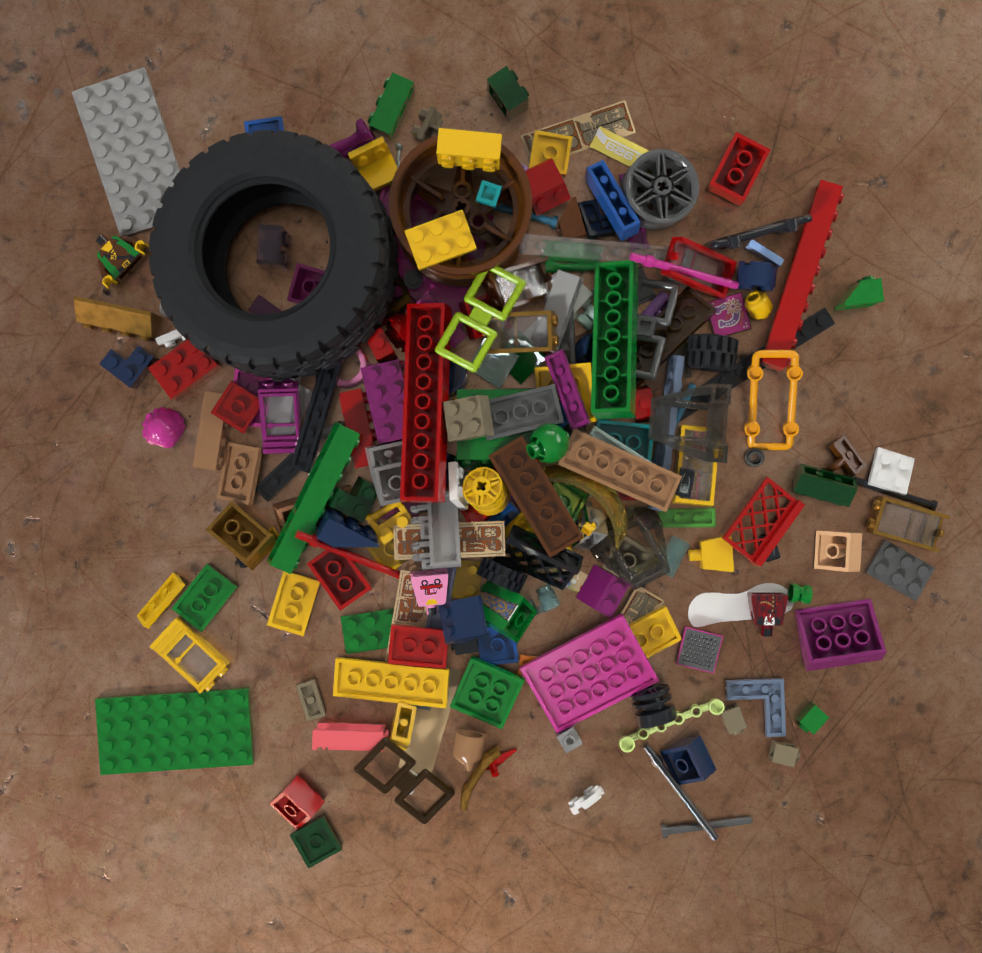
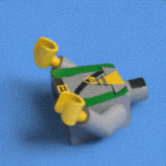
(591, 525)

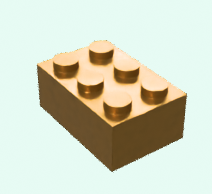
(242, 535)

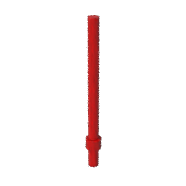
(314, 542)

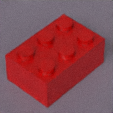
(738, 169)
(183, 369)
(340, 578)

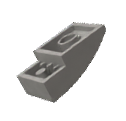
(385, 470)

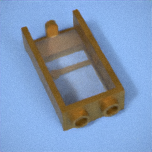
(525, 332)
(906, 523)

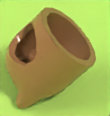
(468, 747)

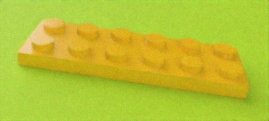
(391, 682)

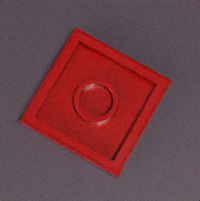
(236, 407)

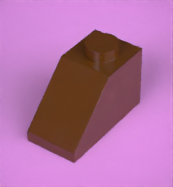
(571, 222)

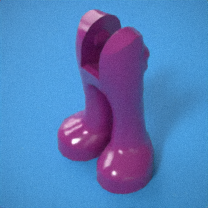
(359, 138)

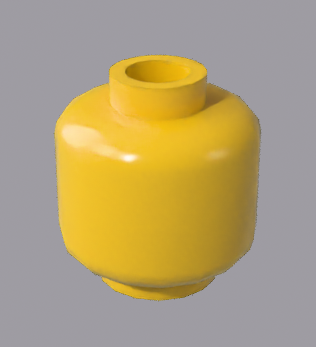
(758, 305)

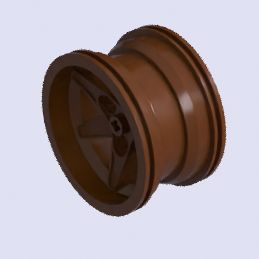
(409, 181)

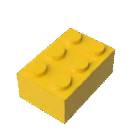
(469, 149)

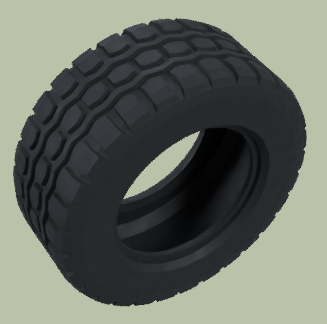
(211, 206)

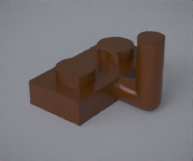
(846, 456)

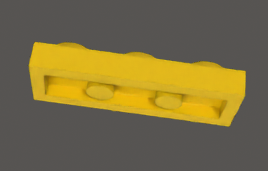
(160, 600)

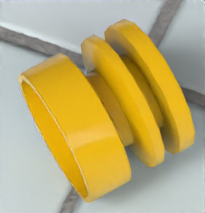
(493, 498)

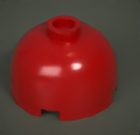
(396, 329)

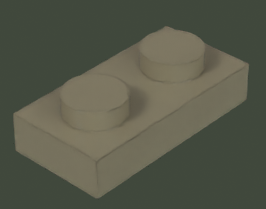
(311, 700)

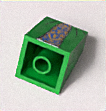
(506, 611)

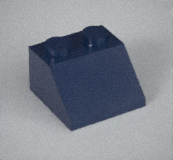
(463, 620)
(688, 760)

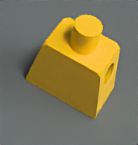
(713, 554)

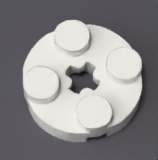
(591, 795)

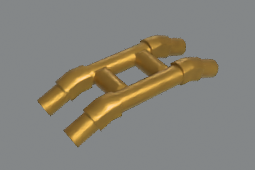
(488, 757)

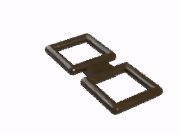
(404, 780)

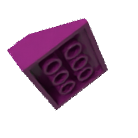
(839, 635)

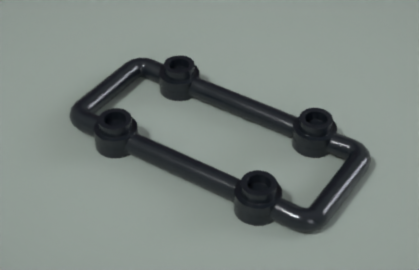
(734, 241)

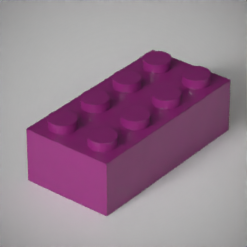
(385, 396)

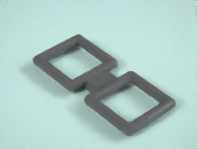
(647, 324)

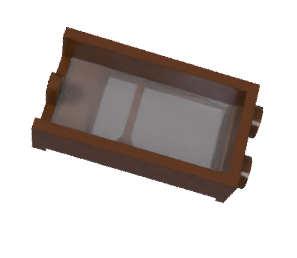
(535, 290)

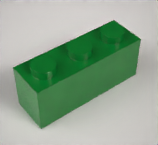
(391, 105)

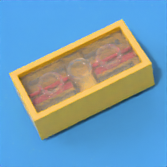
(705, 472)

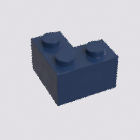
(132, 369)

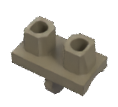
(430, 126)

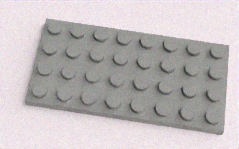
(128, 147)

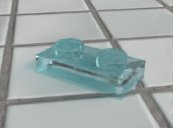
(676, 550)

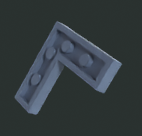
(774, 700)

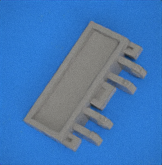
(443, 533)

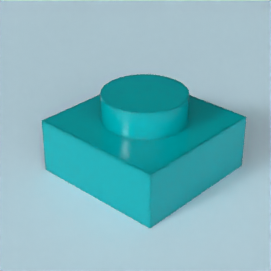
(488, 193)

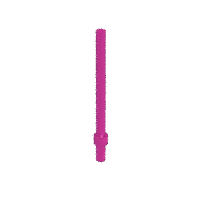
(650, 261)

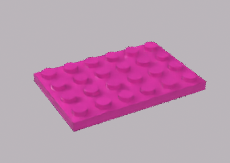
(589, 673)

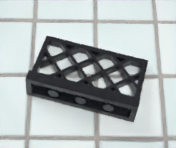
(529, 543)

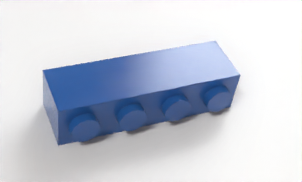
(612, 200)

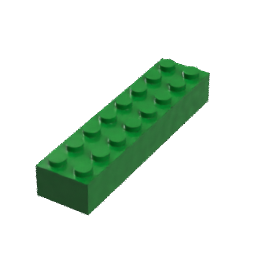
(614, 340)

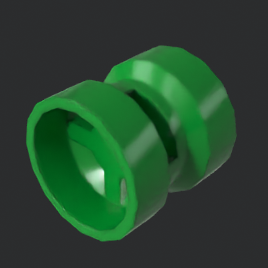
(800, 593)

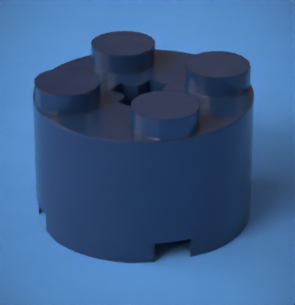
(757, 275)

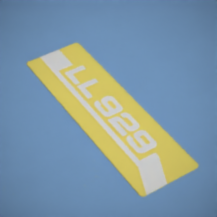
(617, 147)

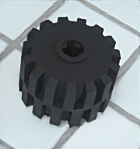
(711, 352)

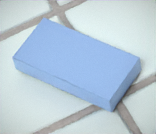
(763, 253)

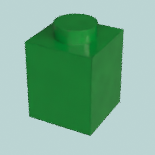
(811, 718)

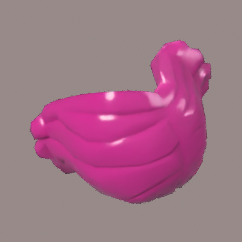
(163, 427)

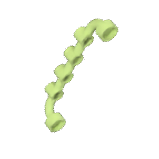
(715, 706)

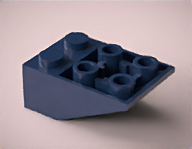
(344, 531)

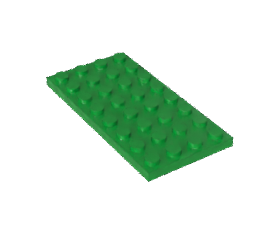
(174, 731)

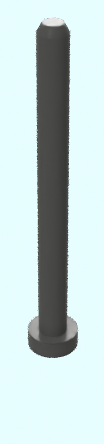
(665, 831)

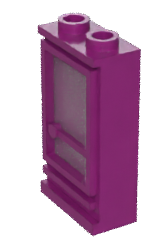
(279, 415)

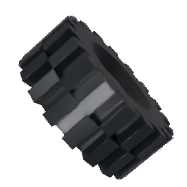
(501, 574)

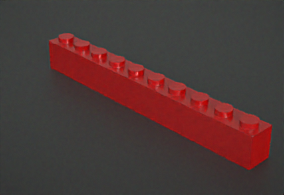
(802, 272)

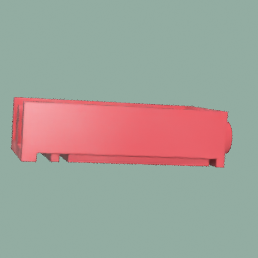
(348, 736)

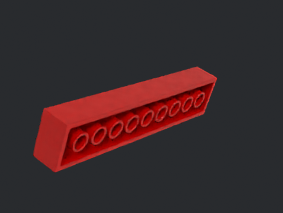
(423, 411)

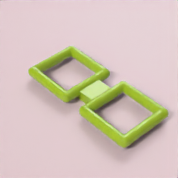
(480, 319)

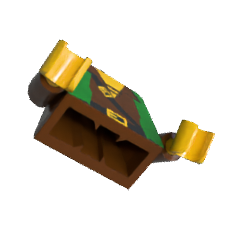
(118, 257)

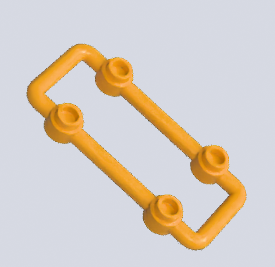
(755, 374)

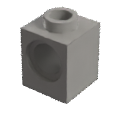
(569, 739)

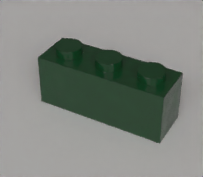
(824, 485)

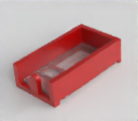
(700, 258)

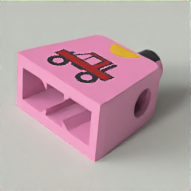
(430, 588)

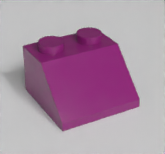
(602, 591)

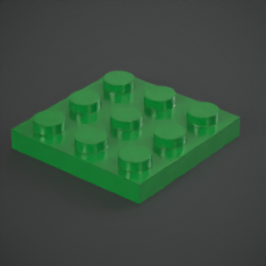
(487, 692)

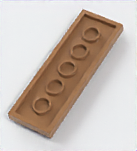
(620, 470)

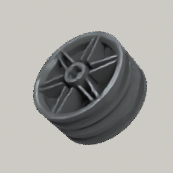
(681, 175)

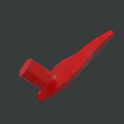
(493, 766)

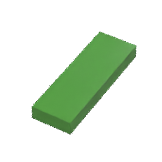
(688, 517)

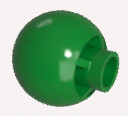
(548, 443)

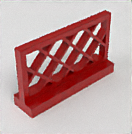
(775, 532)

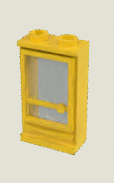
(190, 654)

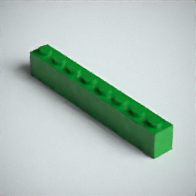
(313, 497)

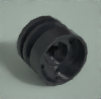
(653, 708)

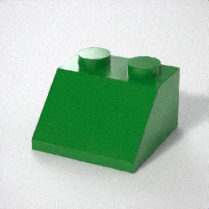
(864, 293)

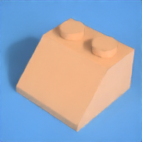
(838, 551)

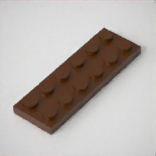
(536, 497)

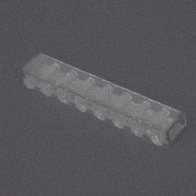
(586, 248)

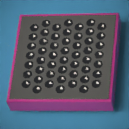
(699, 649)

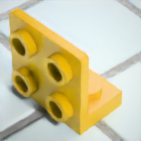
(375, 163)

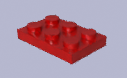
(417, 646)

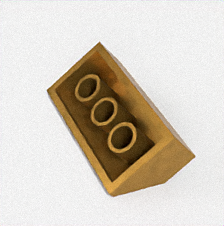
(117, 318)

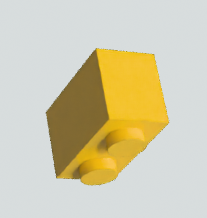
(402, 725)

